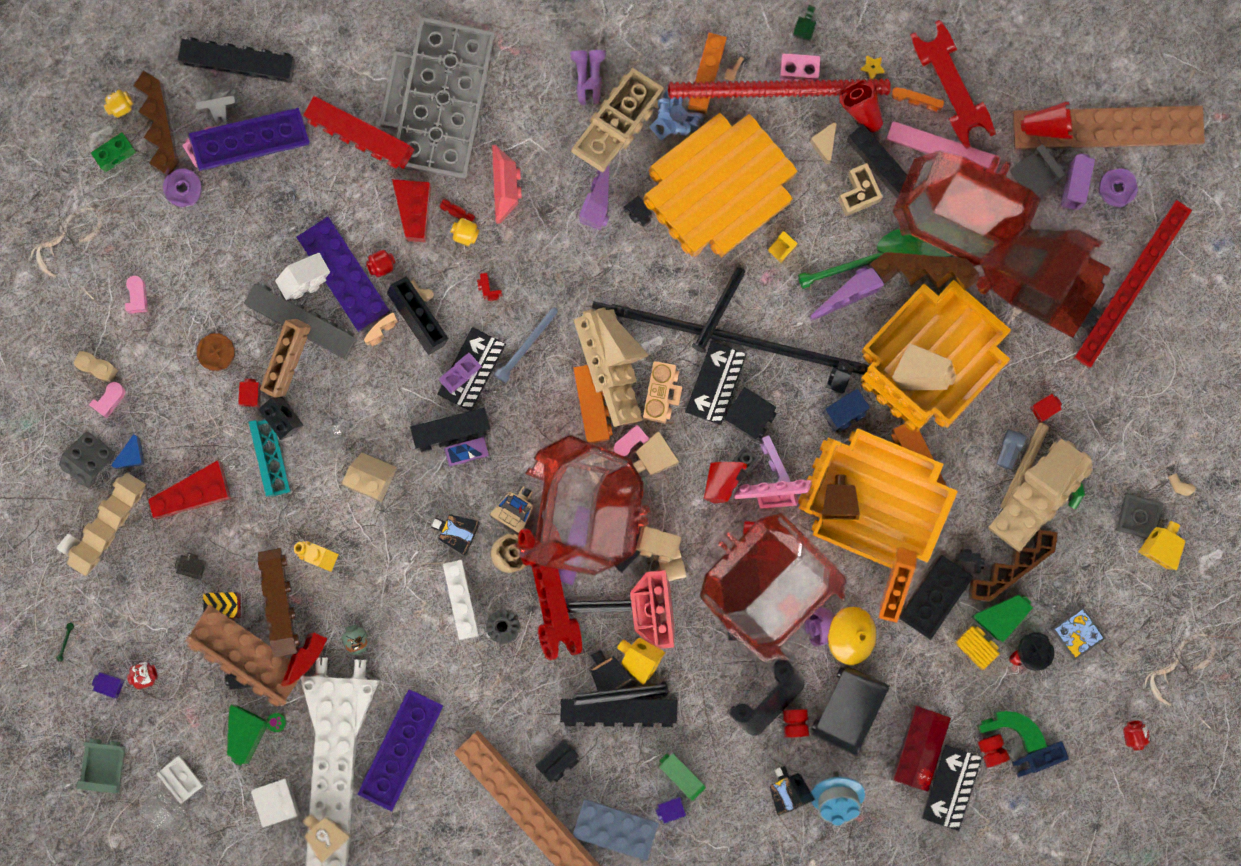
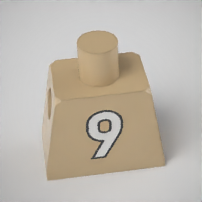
(324, 836)

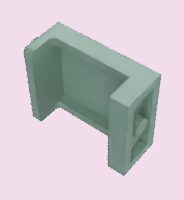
(102, 766)

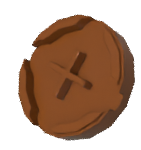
(215, 352)

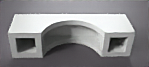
(460, 600)

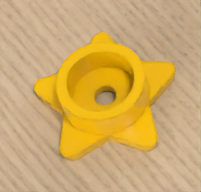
(870, 71)

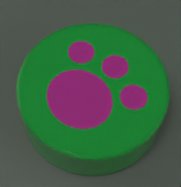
(276, 723)

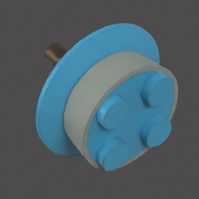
(838, 799)

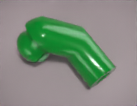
(1077, 497)

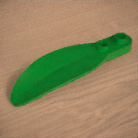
(908, 244)

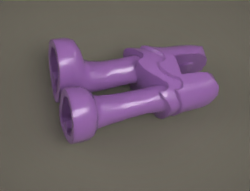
(594, 81)

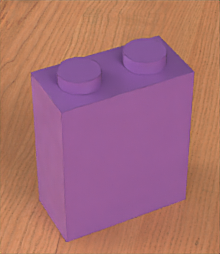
(1077, 182)

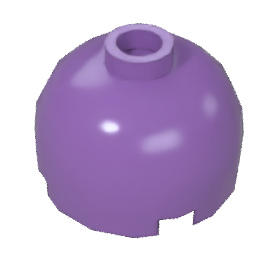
(819, 625)

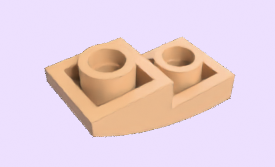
(375, 334)

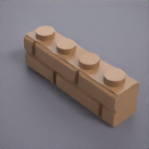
(285, 358)

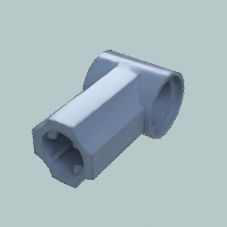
(1012, 444)

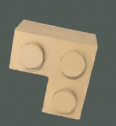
(864, 193)

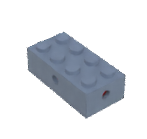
(615, 829)

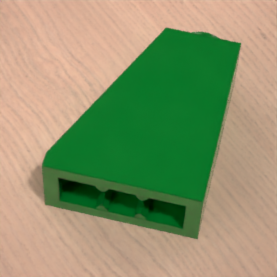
(1004, 617)
(244, 734)
(681, 776)

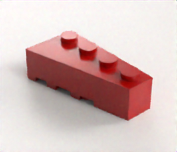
(193, 492)

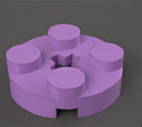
(1107, 188)
(189, 196)

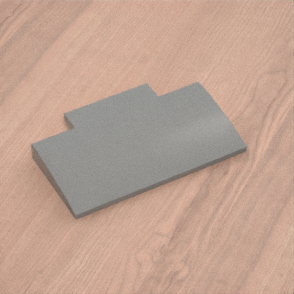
(438, 95)

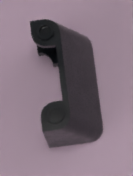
(850, 710)
(757, 720)

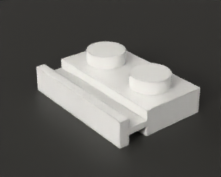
(180, 779)

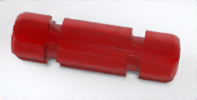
(455, 210)

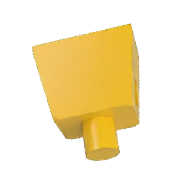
(1164, 546)
(640, 658)

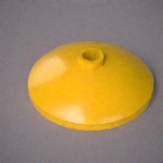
(852, 635)

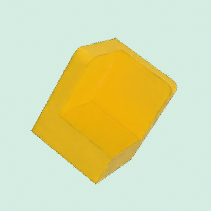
(782, 247)

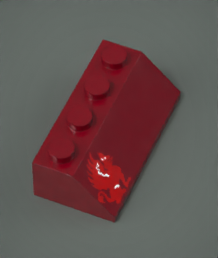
(921, 748)

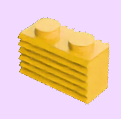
(977, 647)

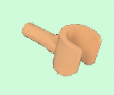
(731, 74)

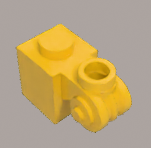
(316, 555)

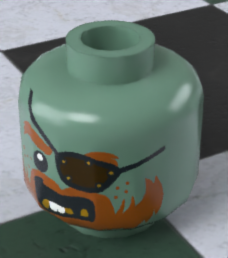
(355, 640)

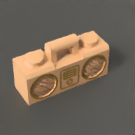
(657, 398)

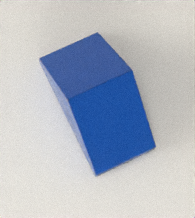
(130, 455)

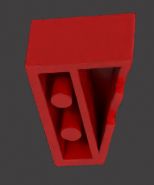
(413, 206)

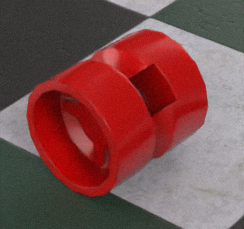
(796, 723)
(993, 750)

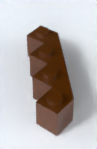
(160, 132)
(915, 266)
(1022, 562)
(278, 609)

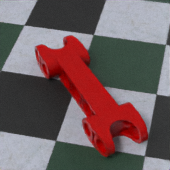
(967, 114)
(556, 620)

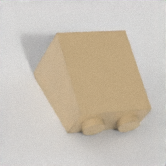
(923, 370)
(369, 476)

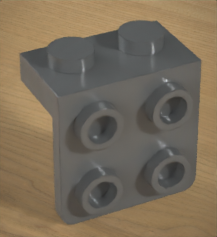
(1038, 170)
(86, 459)

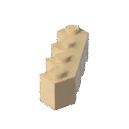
(102, 530)

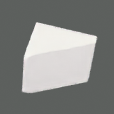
(67, 543)

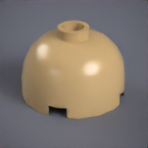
(505, 555)

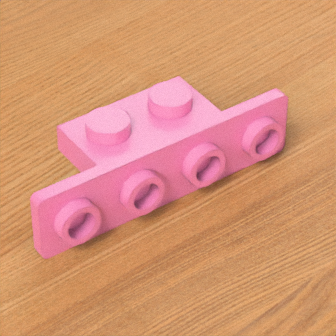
(775, 494)

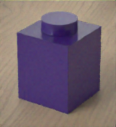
(107, 684)
(670, 810)

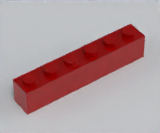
(358, 132)

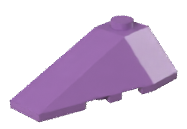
(596, 203)
(860, 286)

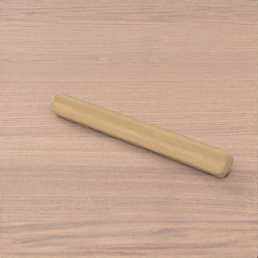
(1026, 461)

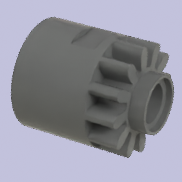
(513, 626)

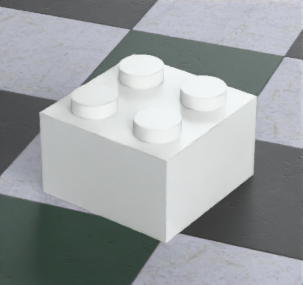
(302, 277)

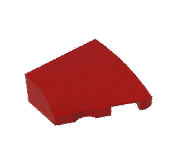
(722, 481)

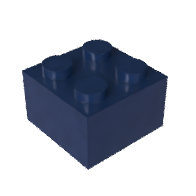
(846, 410)

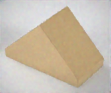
(824, 142)

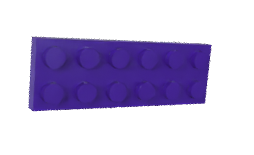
(248, 139)
(346, 275)
(400, 750)

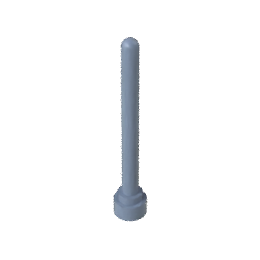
(504, 372)

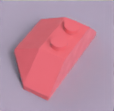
(505, 184)
(654, 609)

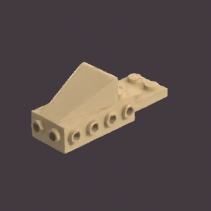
(618, 119)
(611, 358)
(1042, 493)

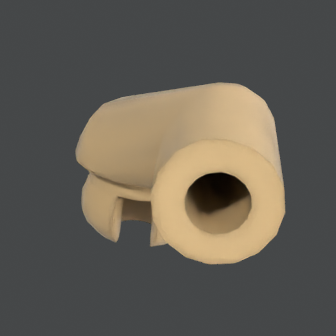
(426, 295)
(1180, 487)

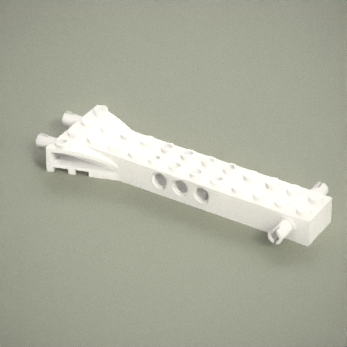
(337, 715)

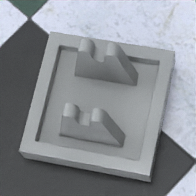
(217, 102)

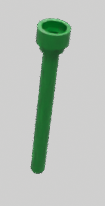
(807, 279)

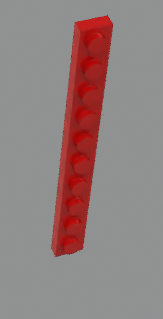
(1132, 284)

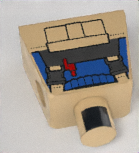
(514, 510)

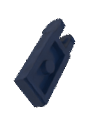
(1043, 758)

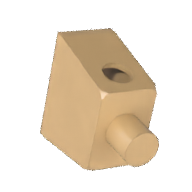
(655, 456)

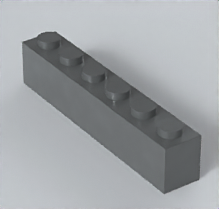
(321, 332)

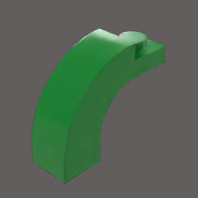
(1028, 731)

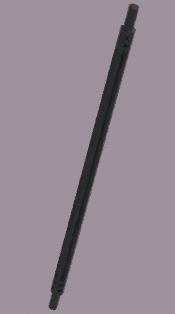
(731, 337)

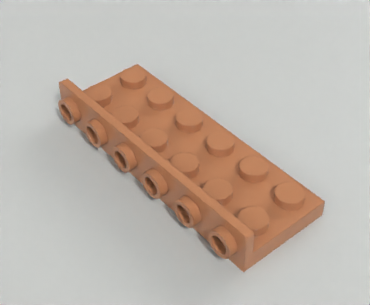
(240, 654)

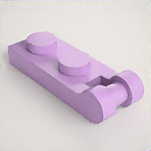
(775, 463)

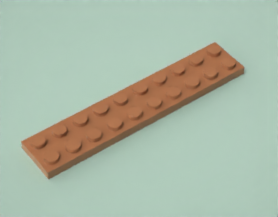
(1121, 128)
(522, 803)

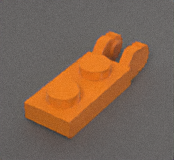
(916, 98)

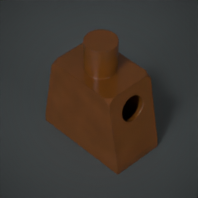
(841, 501)

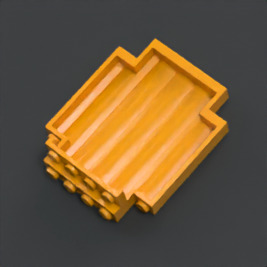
(719, 185)
(946, 325)
(895, 498)

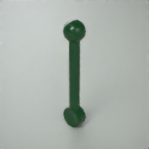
(70, 626)

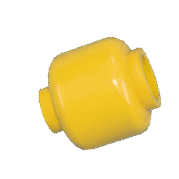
(118, 103)
(464, 232)

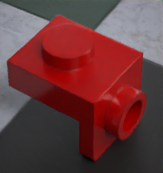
(483, 284)

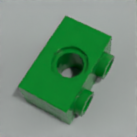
(113, 152)

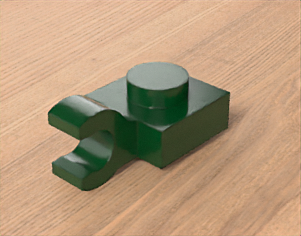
(804, 26)

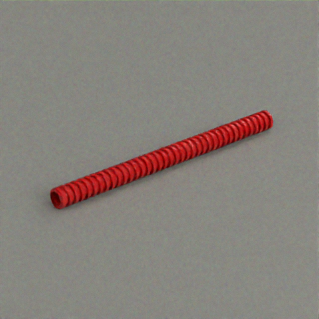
(768, 88)

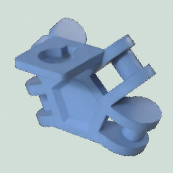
(675, 118)

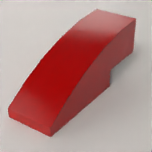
(304, 658)

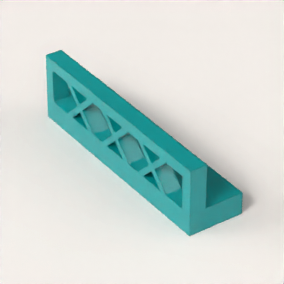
(264, 463)

